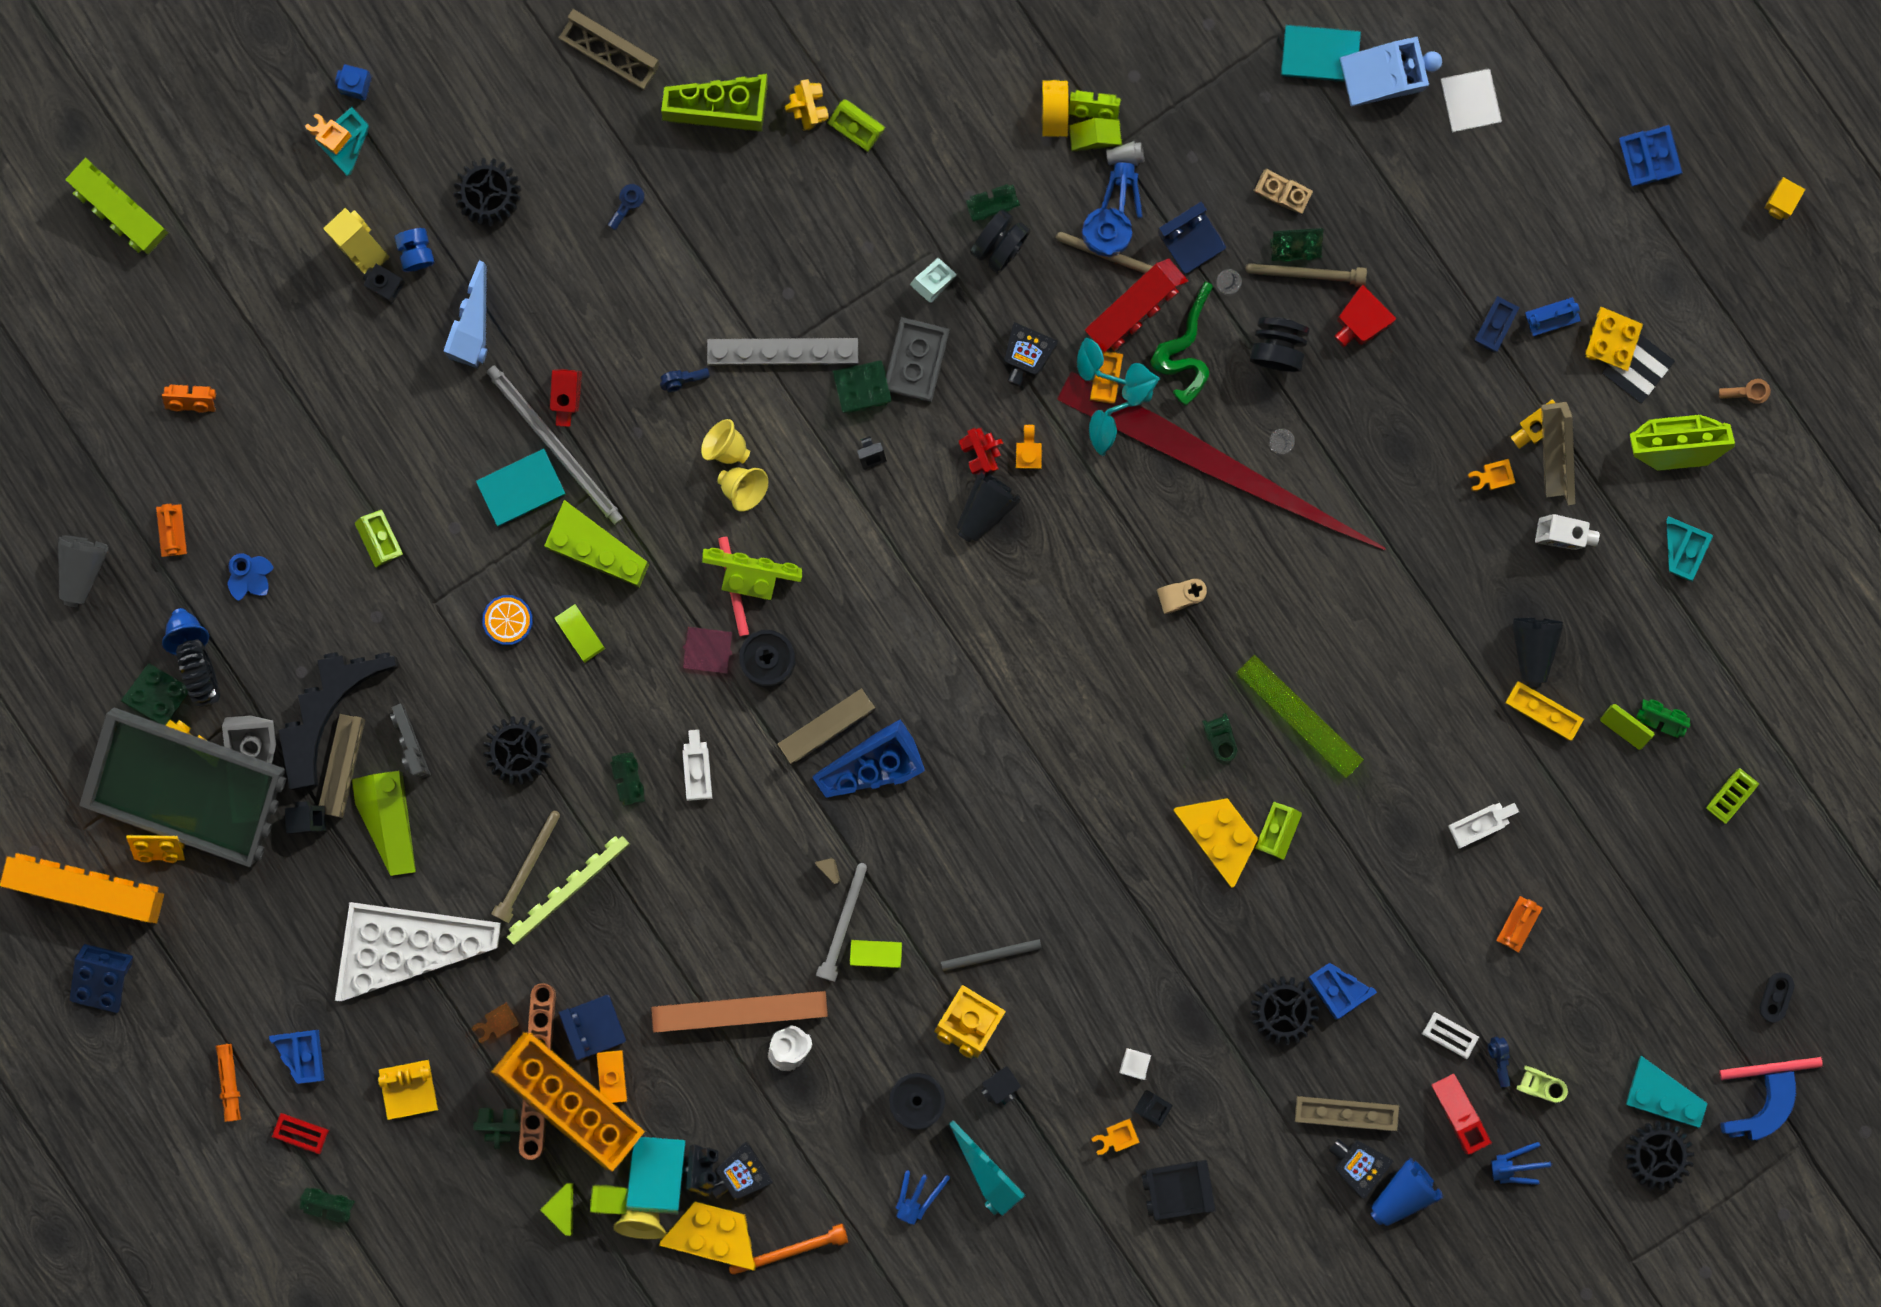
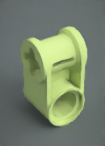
(1540, 1085)

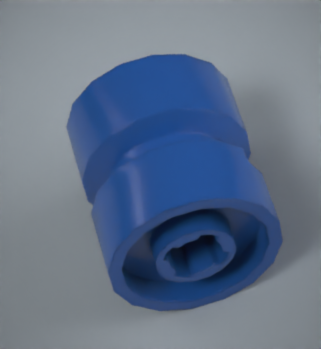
(416, 258)

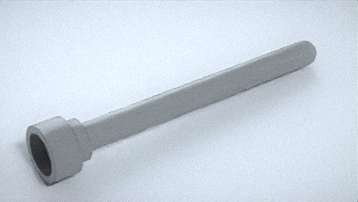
(828, 968)

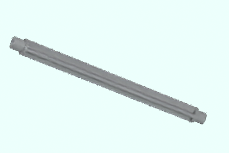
(554, 444)

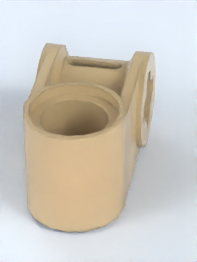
(1176, 596)

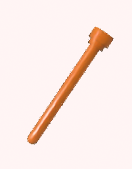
(835, 1236)

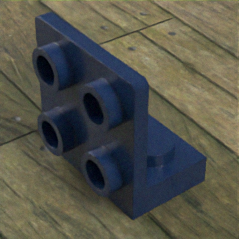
(1191, 238)
(99, 978)
(592, 1027)

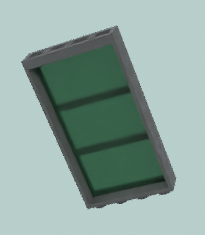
(183, 787)

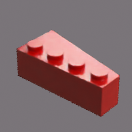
(1136, 304)

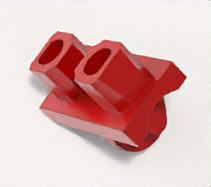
(985, 448)

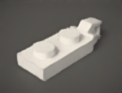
(697, 768)
(1481, 823)

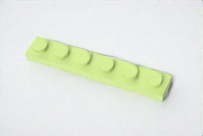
(560, 896)

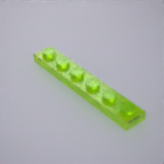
(1300, 716)

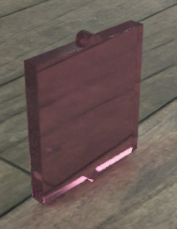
(707, 650)

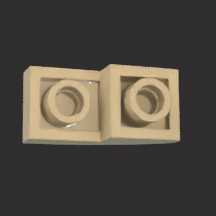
(1283, 191)

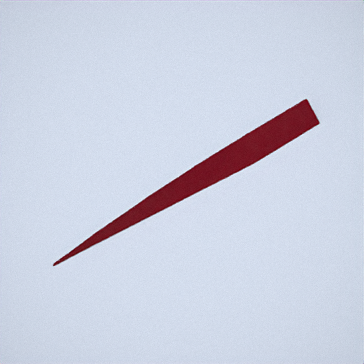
(1182, 445)

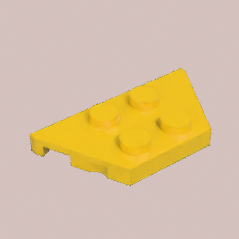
(1220, 835)
(712, 1235)

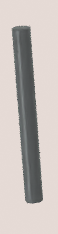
(991, 955)

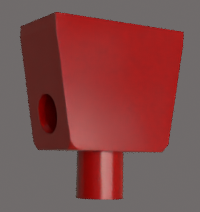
(1363, 318)
(567, 383)

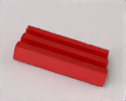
(321, 1140)

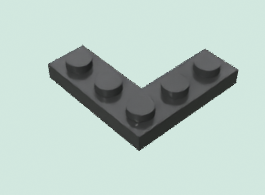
(414, 760)

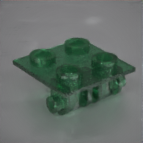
(1296, 244)
(862, 386)
(155, 695)

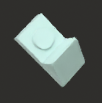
(933, 280)

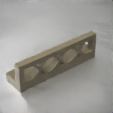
(615, 42)
(1558, 451)
(826, 726)
(341, 764)

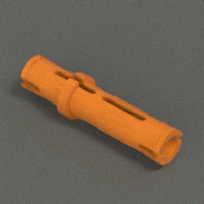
(228, 1083)

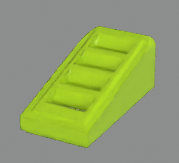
(1752, 785)

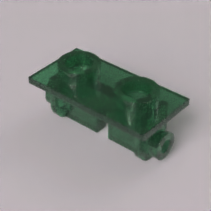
(982, 206)
(626, 767)
(337, 1206)

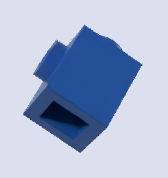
(353, 81)

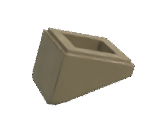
(830, 869)

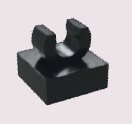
(871, 454)

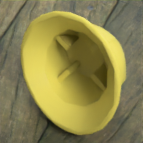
(724, 444)
(744, 486)
(640, 1225)

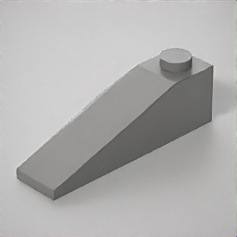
(250, 736)

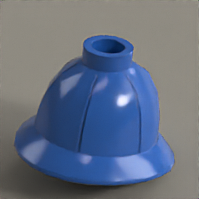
(181, 628)

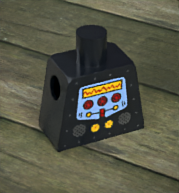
(1027, 353)
(1359, 1165)
(741, 1174)

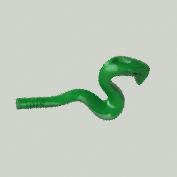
(1162, 364)

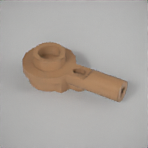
(1756, 391)

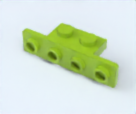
(750, 575)

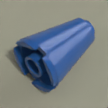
(1405, 1194)

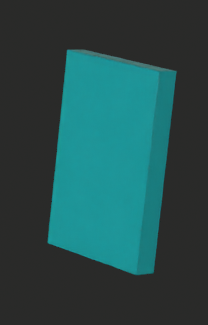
(1317, 52)
(520, 487)
(656, 1175)

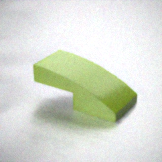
(579, 633)

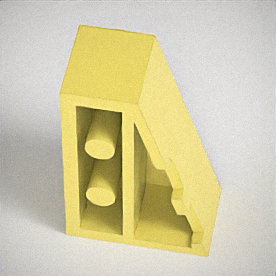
(353, 238)

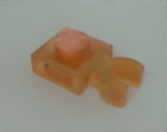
(499, 1021)

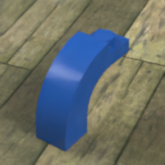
(1777, 1108)

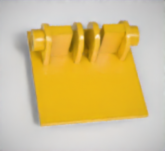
(1613, 339)
(156, 848)
(408, 1089)

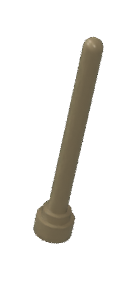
(1119, 259)
(1355, 277)
(504, 910)

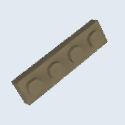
(1346, 1113)

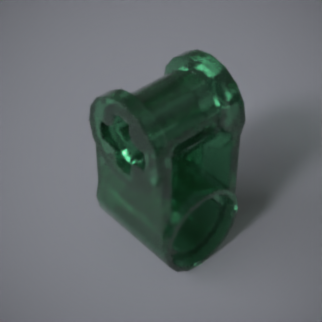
(1220, 736)

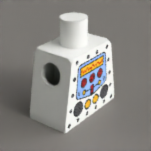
(1565, 532)

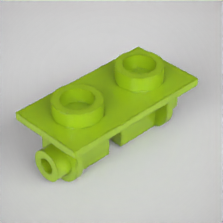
(1083, 105)

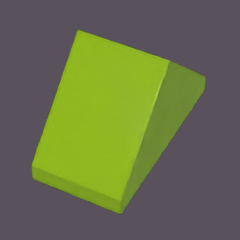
(1095, 134)
(609, 1199)
(560, 1209)

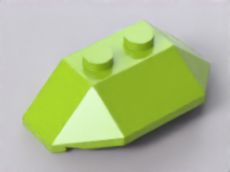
(1681, 442)

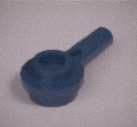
(631, 198)
(673, 380)
(1499, 1050)

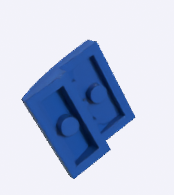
(1651, 155)

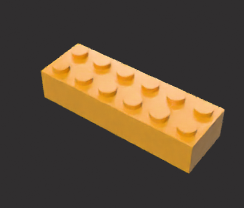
(84, 890)
(568, 1101)

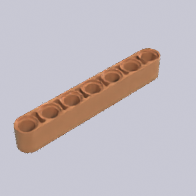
(739, 1011)
(545, 1033)

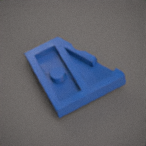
(1339, 990)
(301, 1054)

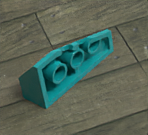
(993, 1182)

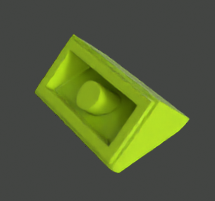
(856, 125)
(378, 538)
(1627, 726)
(1278, 830)
(876, 953)

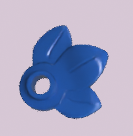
(250, 579)

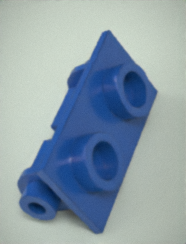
(1553, 316)

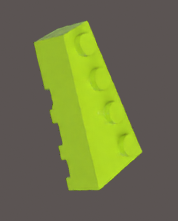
(719, 104)
(117, 206)
(589, 544)

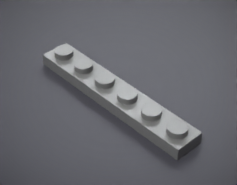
(782, 351)

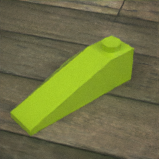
(385, 813)

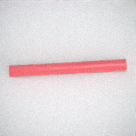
(735, 597)
(1771, 1068)

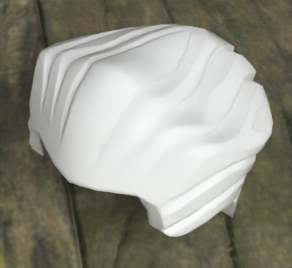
(789, 1048)

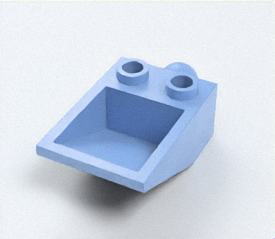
(1383, 75)

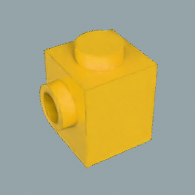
(1784, 199)

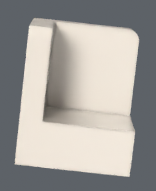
(1135, 1063)

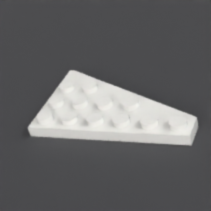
(399, 944)

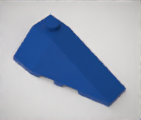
(877, 761)

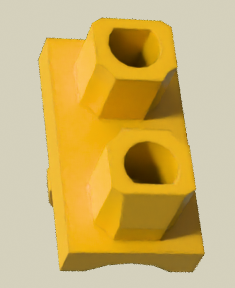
(803, 104)

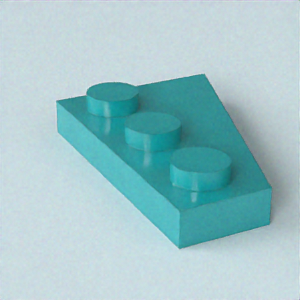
(1662, 1095)

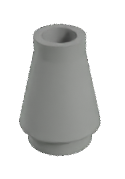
(1127, 153)

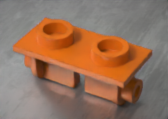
(177, 398)
(171, 530)
(1519, 924)

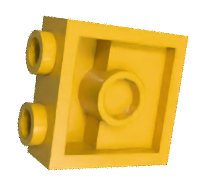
(969, 1022)

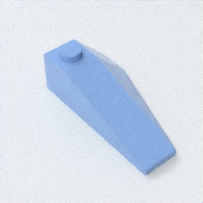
(468, 337)

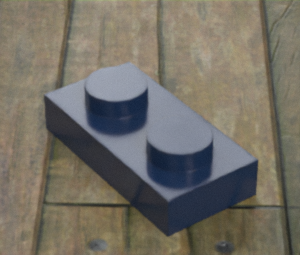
(1496, 324)

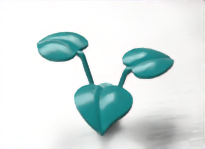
(1137, 390)

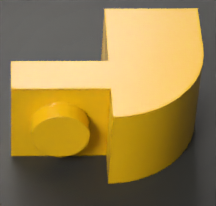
(1055, 108)

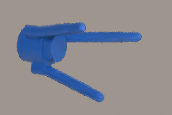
(1123, 176)
(1503, 1169)
(909, 1209)

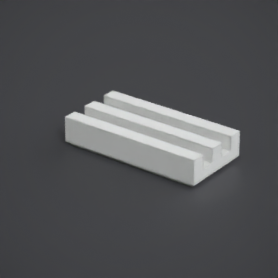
(1435, 1016)

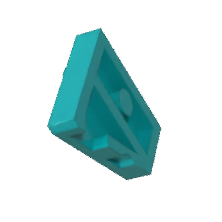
(349, 152)
(1686, 548)

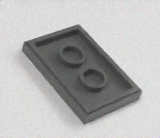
(916, 359)

